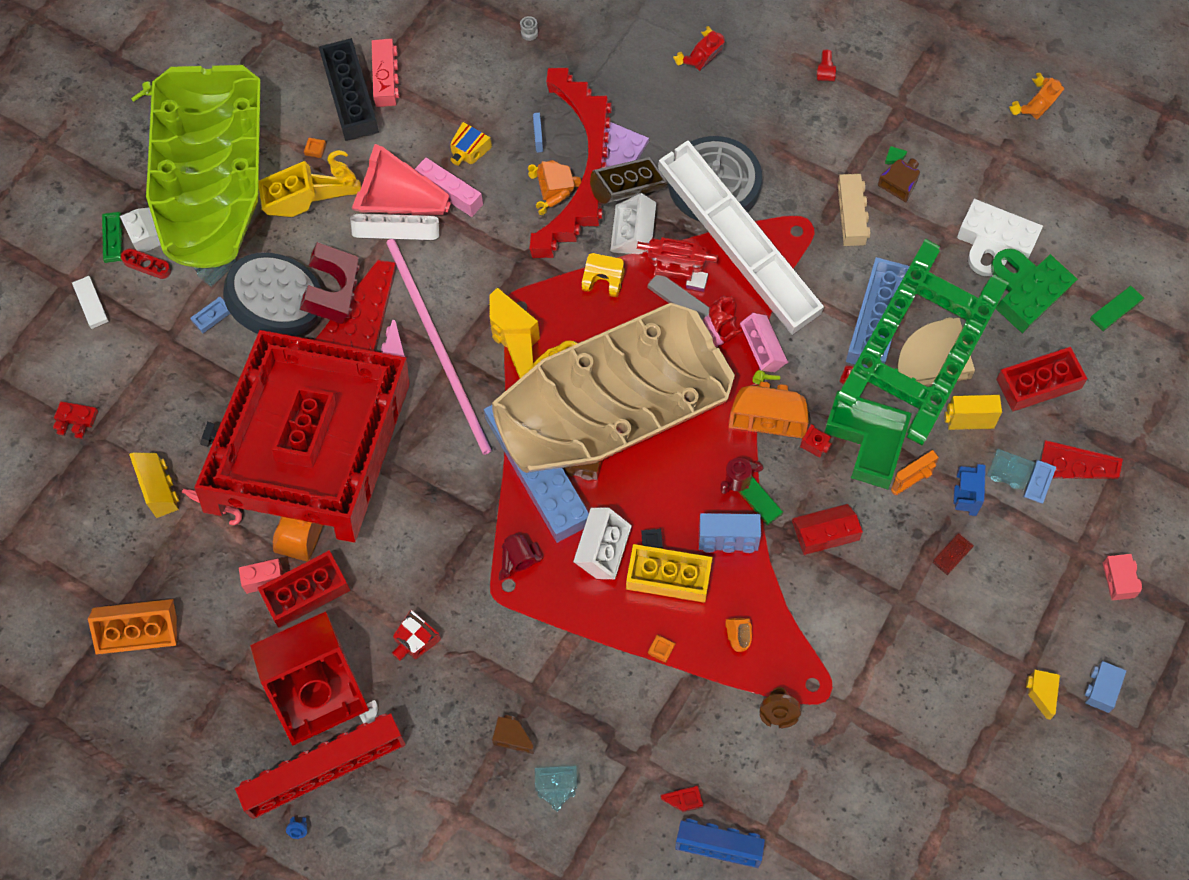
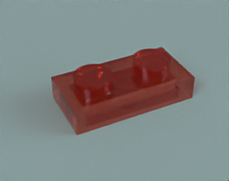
(953, 554)

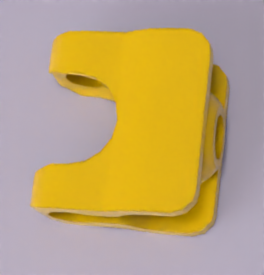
(604, 268)

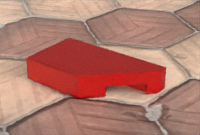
(684, 799)

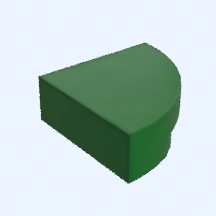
(895, 154)

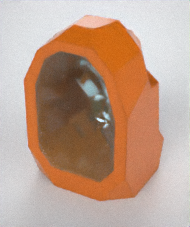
(739, 633)

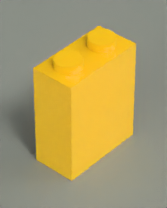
(973, 412)

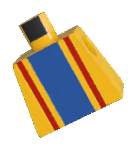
(469, 145)

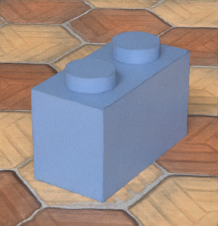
(1105, 686)

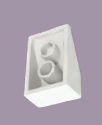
(141, 229)

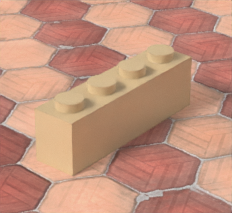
(852, 210)

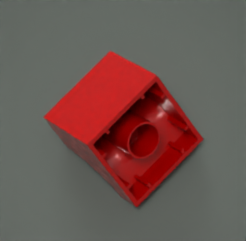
(308, 678)

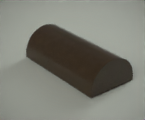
(626, 180)

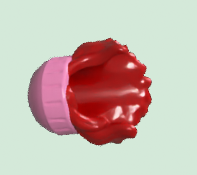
(721, 320)

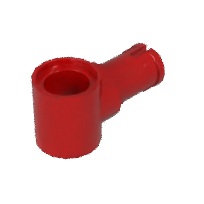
(826, 70)

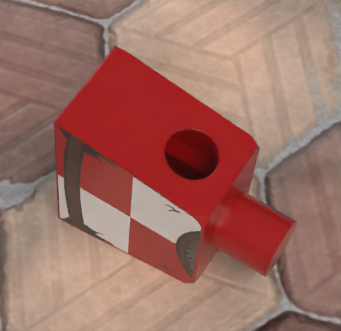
(414, 637)

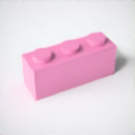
(763, 342)

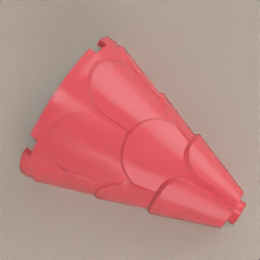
(398, 188)

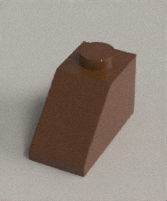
(511, 735)

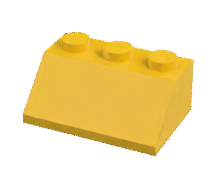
(155, 483)

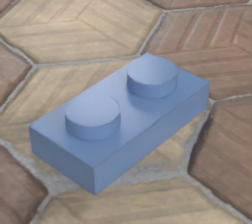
(210, 315)
(1039, 481)

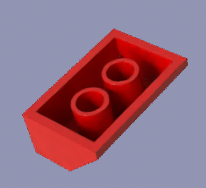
(827, 529)

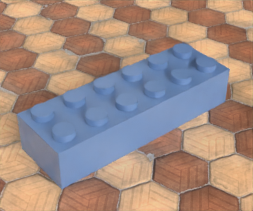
(881, 288)

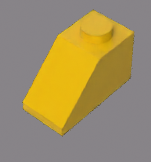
(1044, 691)

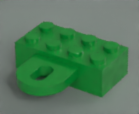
(1031, 288)

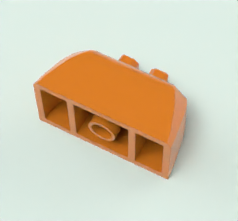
(770, 411)
(296, 538)

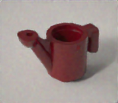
(739, 474)
(518, 555)

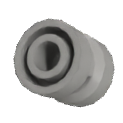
(529, 28)

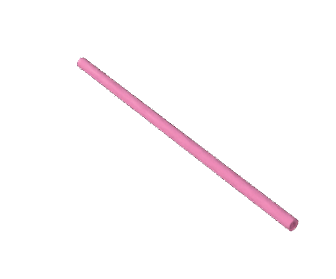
(439, 348)

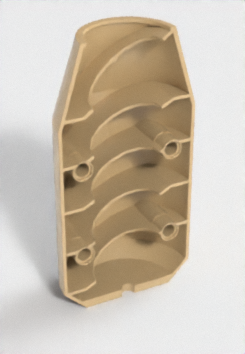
(613, 391)

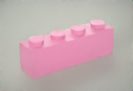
(460, 193)

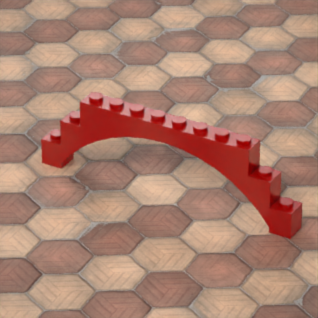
(583, 207)

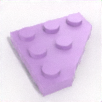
(624, 145)

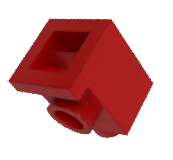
(811, 445)

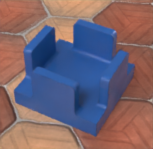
(971, 492)

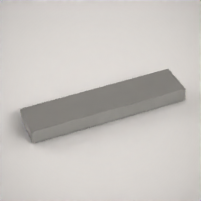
(674, 294)

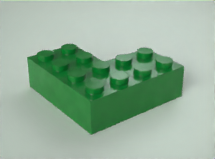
(879, 432)

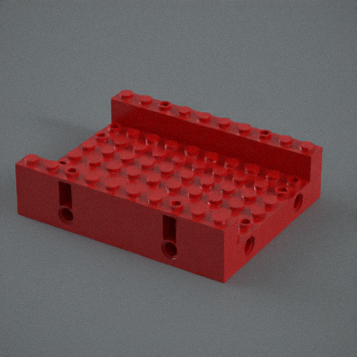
(305, 432)

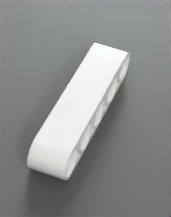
(394, 226)

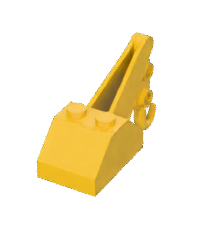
(295, 187)
(517, 332)

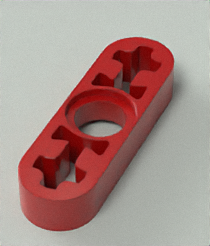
(141, 257)

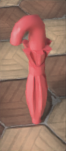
(235, 511)

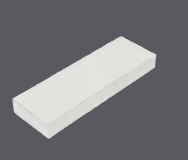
(90, 302)

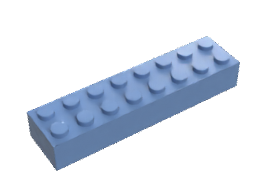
(550, 493)

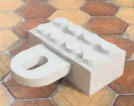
(993, 231)

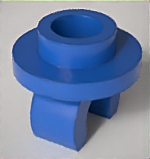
(297, 830)

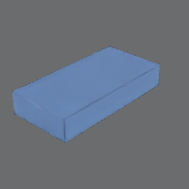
(537, 131)

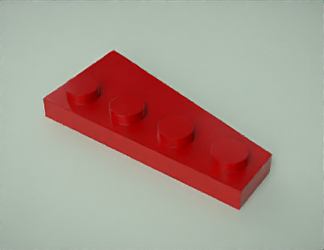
(1080, 463)

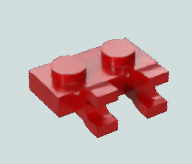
(74, 414)

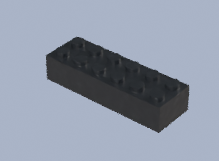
(348, 89)

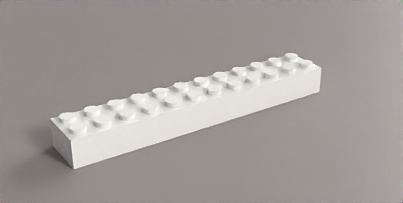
(740, 237)

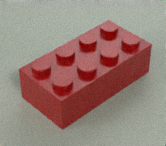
(1041, 379)
(303, 589)

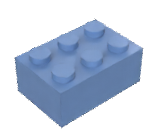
(729, 532)

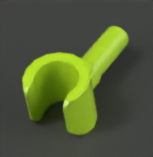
(147, 90)
(760, 376)

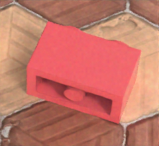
(259, 574)
(1122, 577)

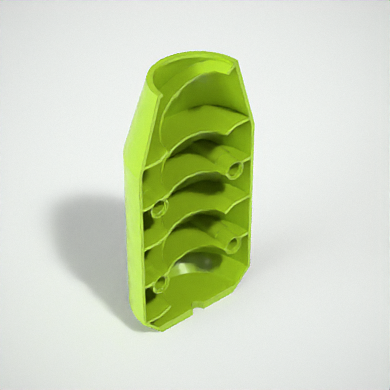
(203, 161)

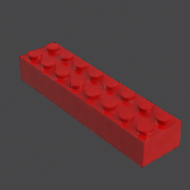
(319, 766)

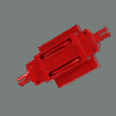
(676, 257)

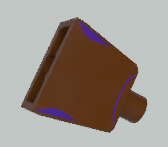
(900, 178)

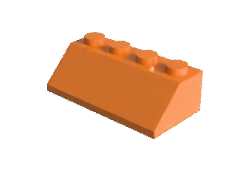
(133, 626)

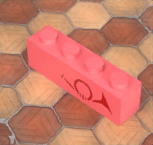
(384, 72)

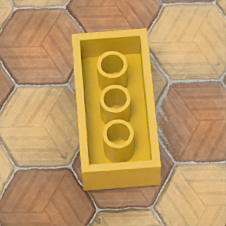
(669, 573)

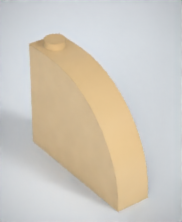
(927, 350)

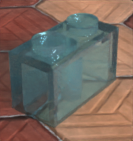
(1010, 469)

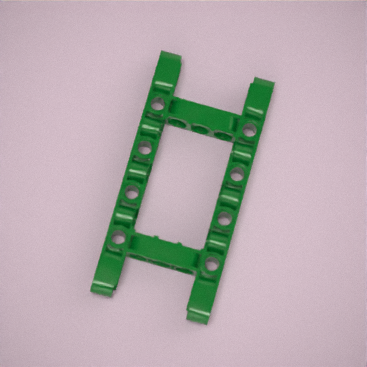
(906, 388)

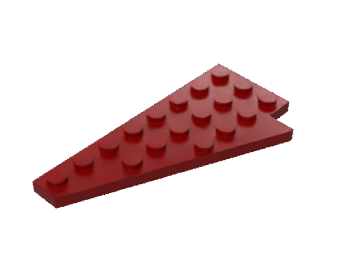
(367, 312)

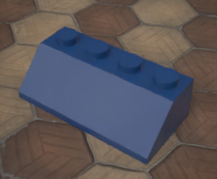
(719, 843)

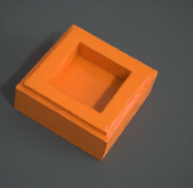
(315, 147)
(661, 648)

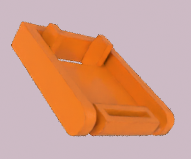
(914, 472)

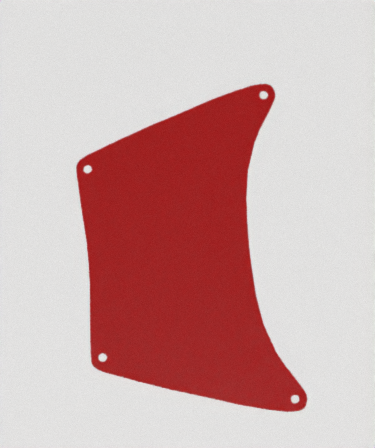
(666, 488)

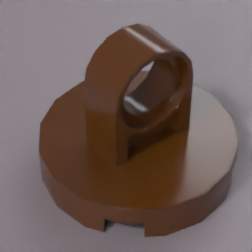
(780, 709)

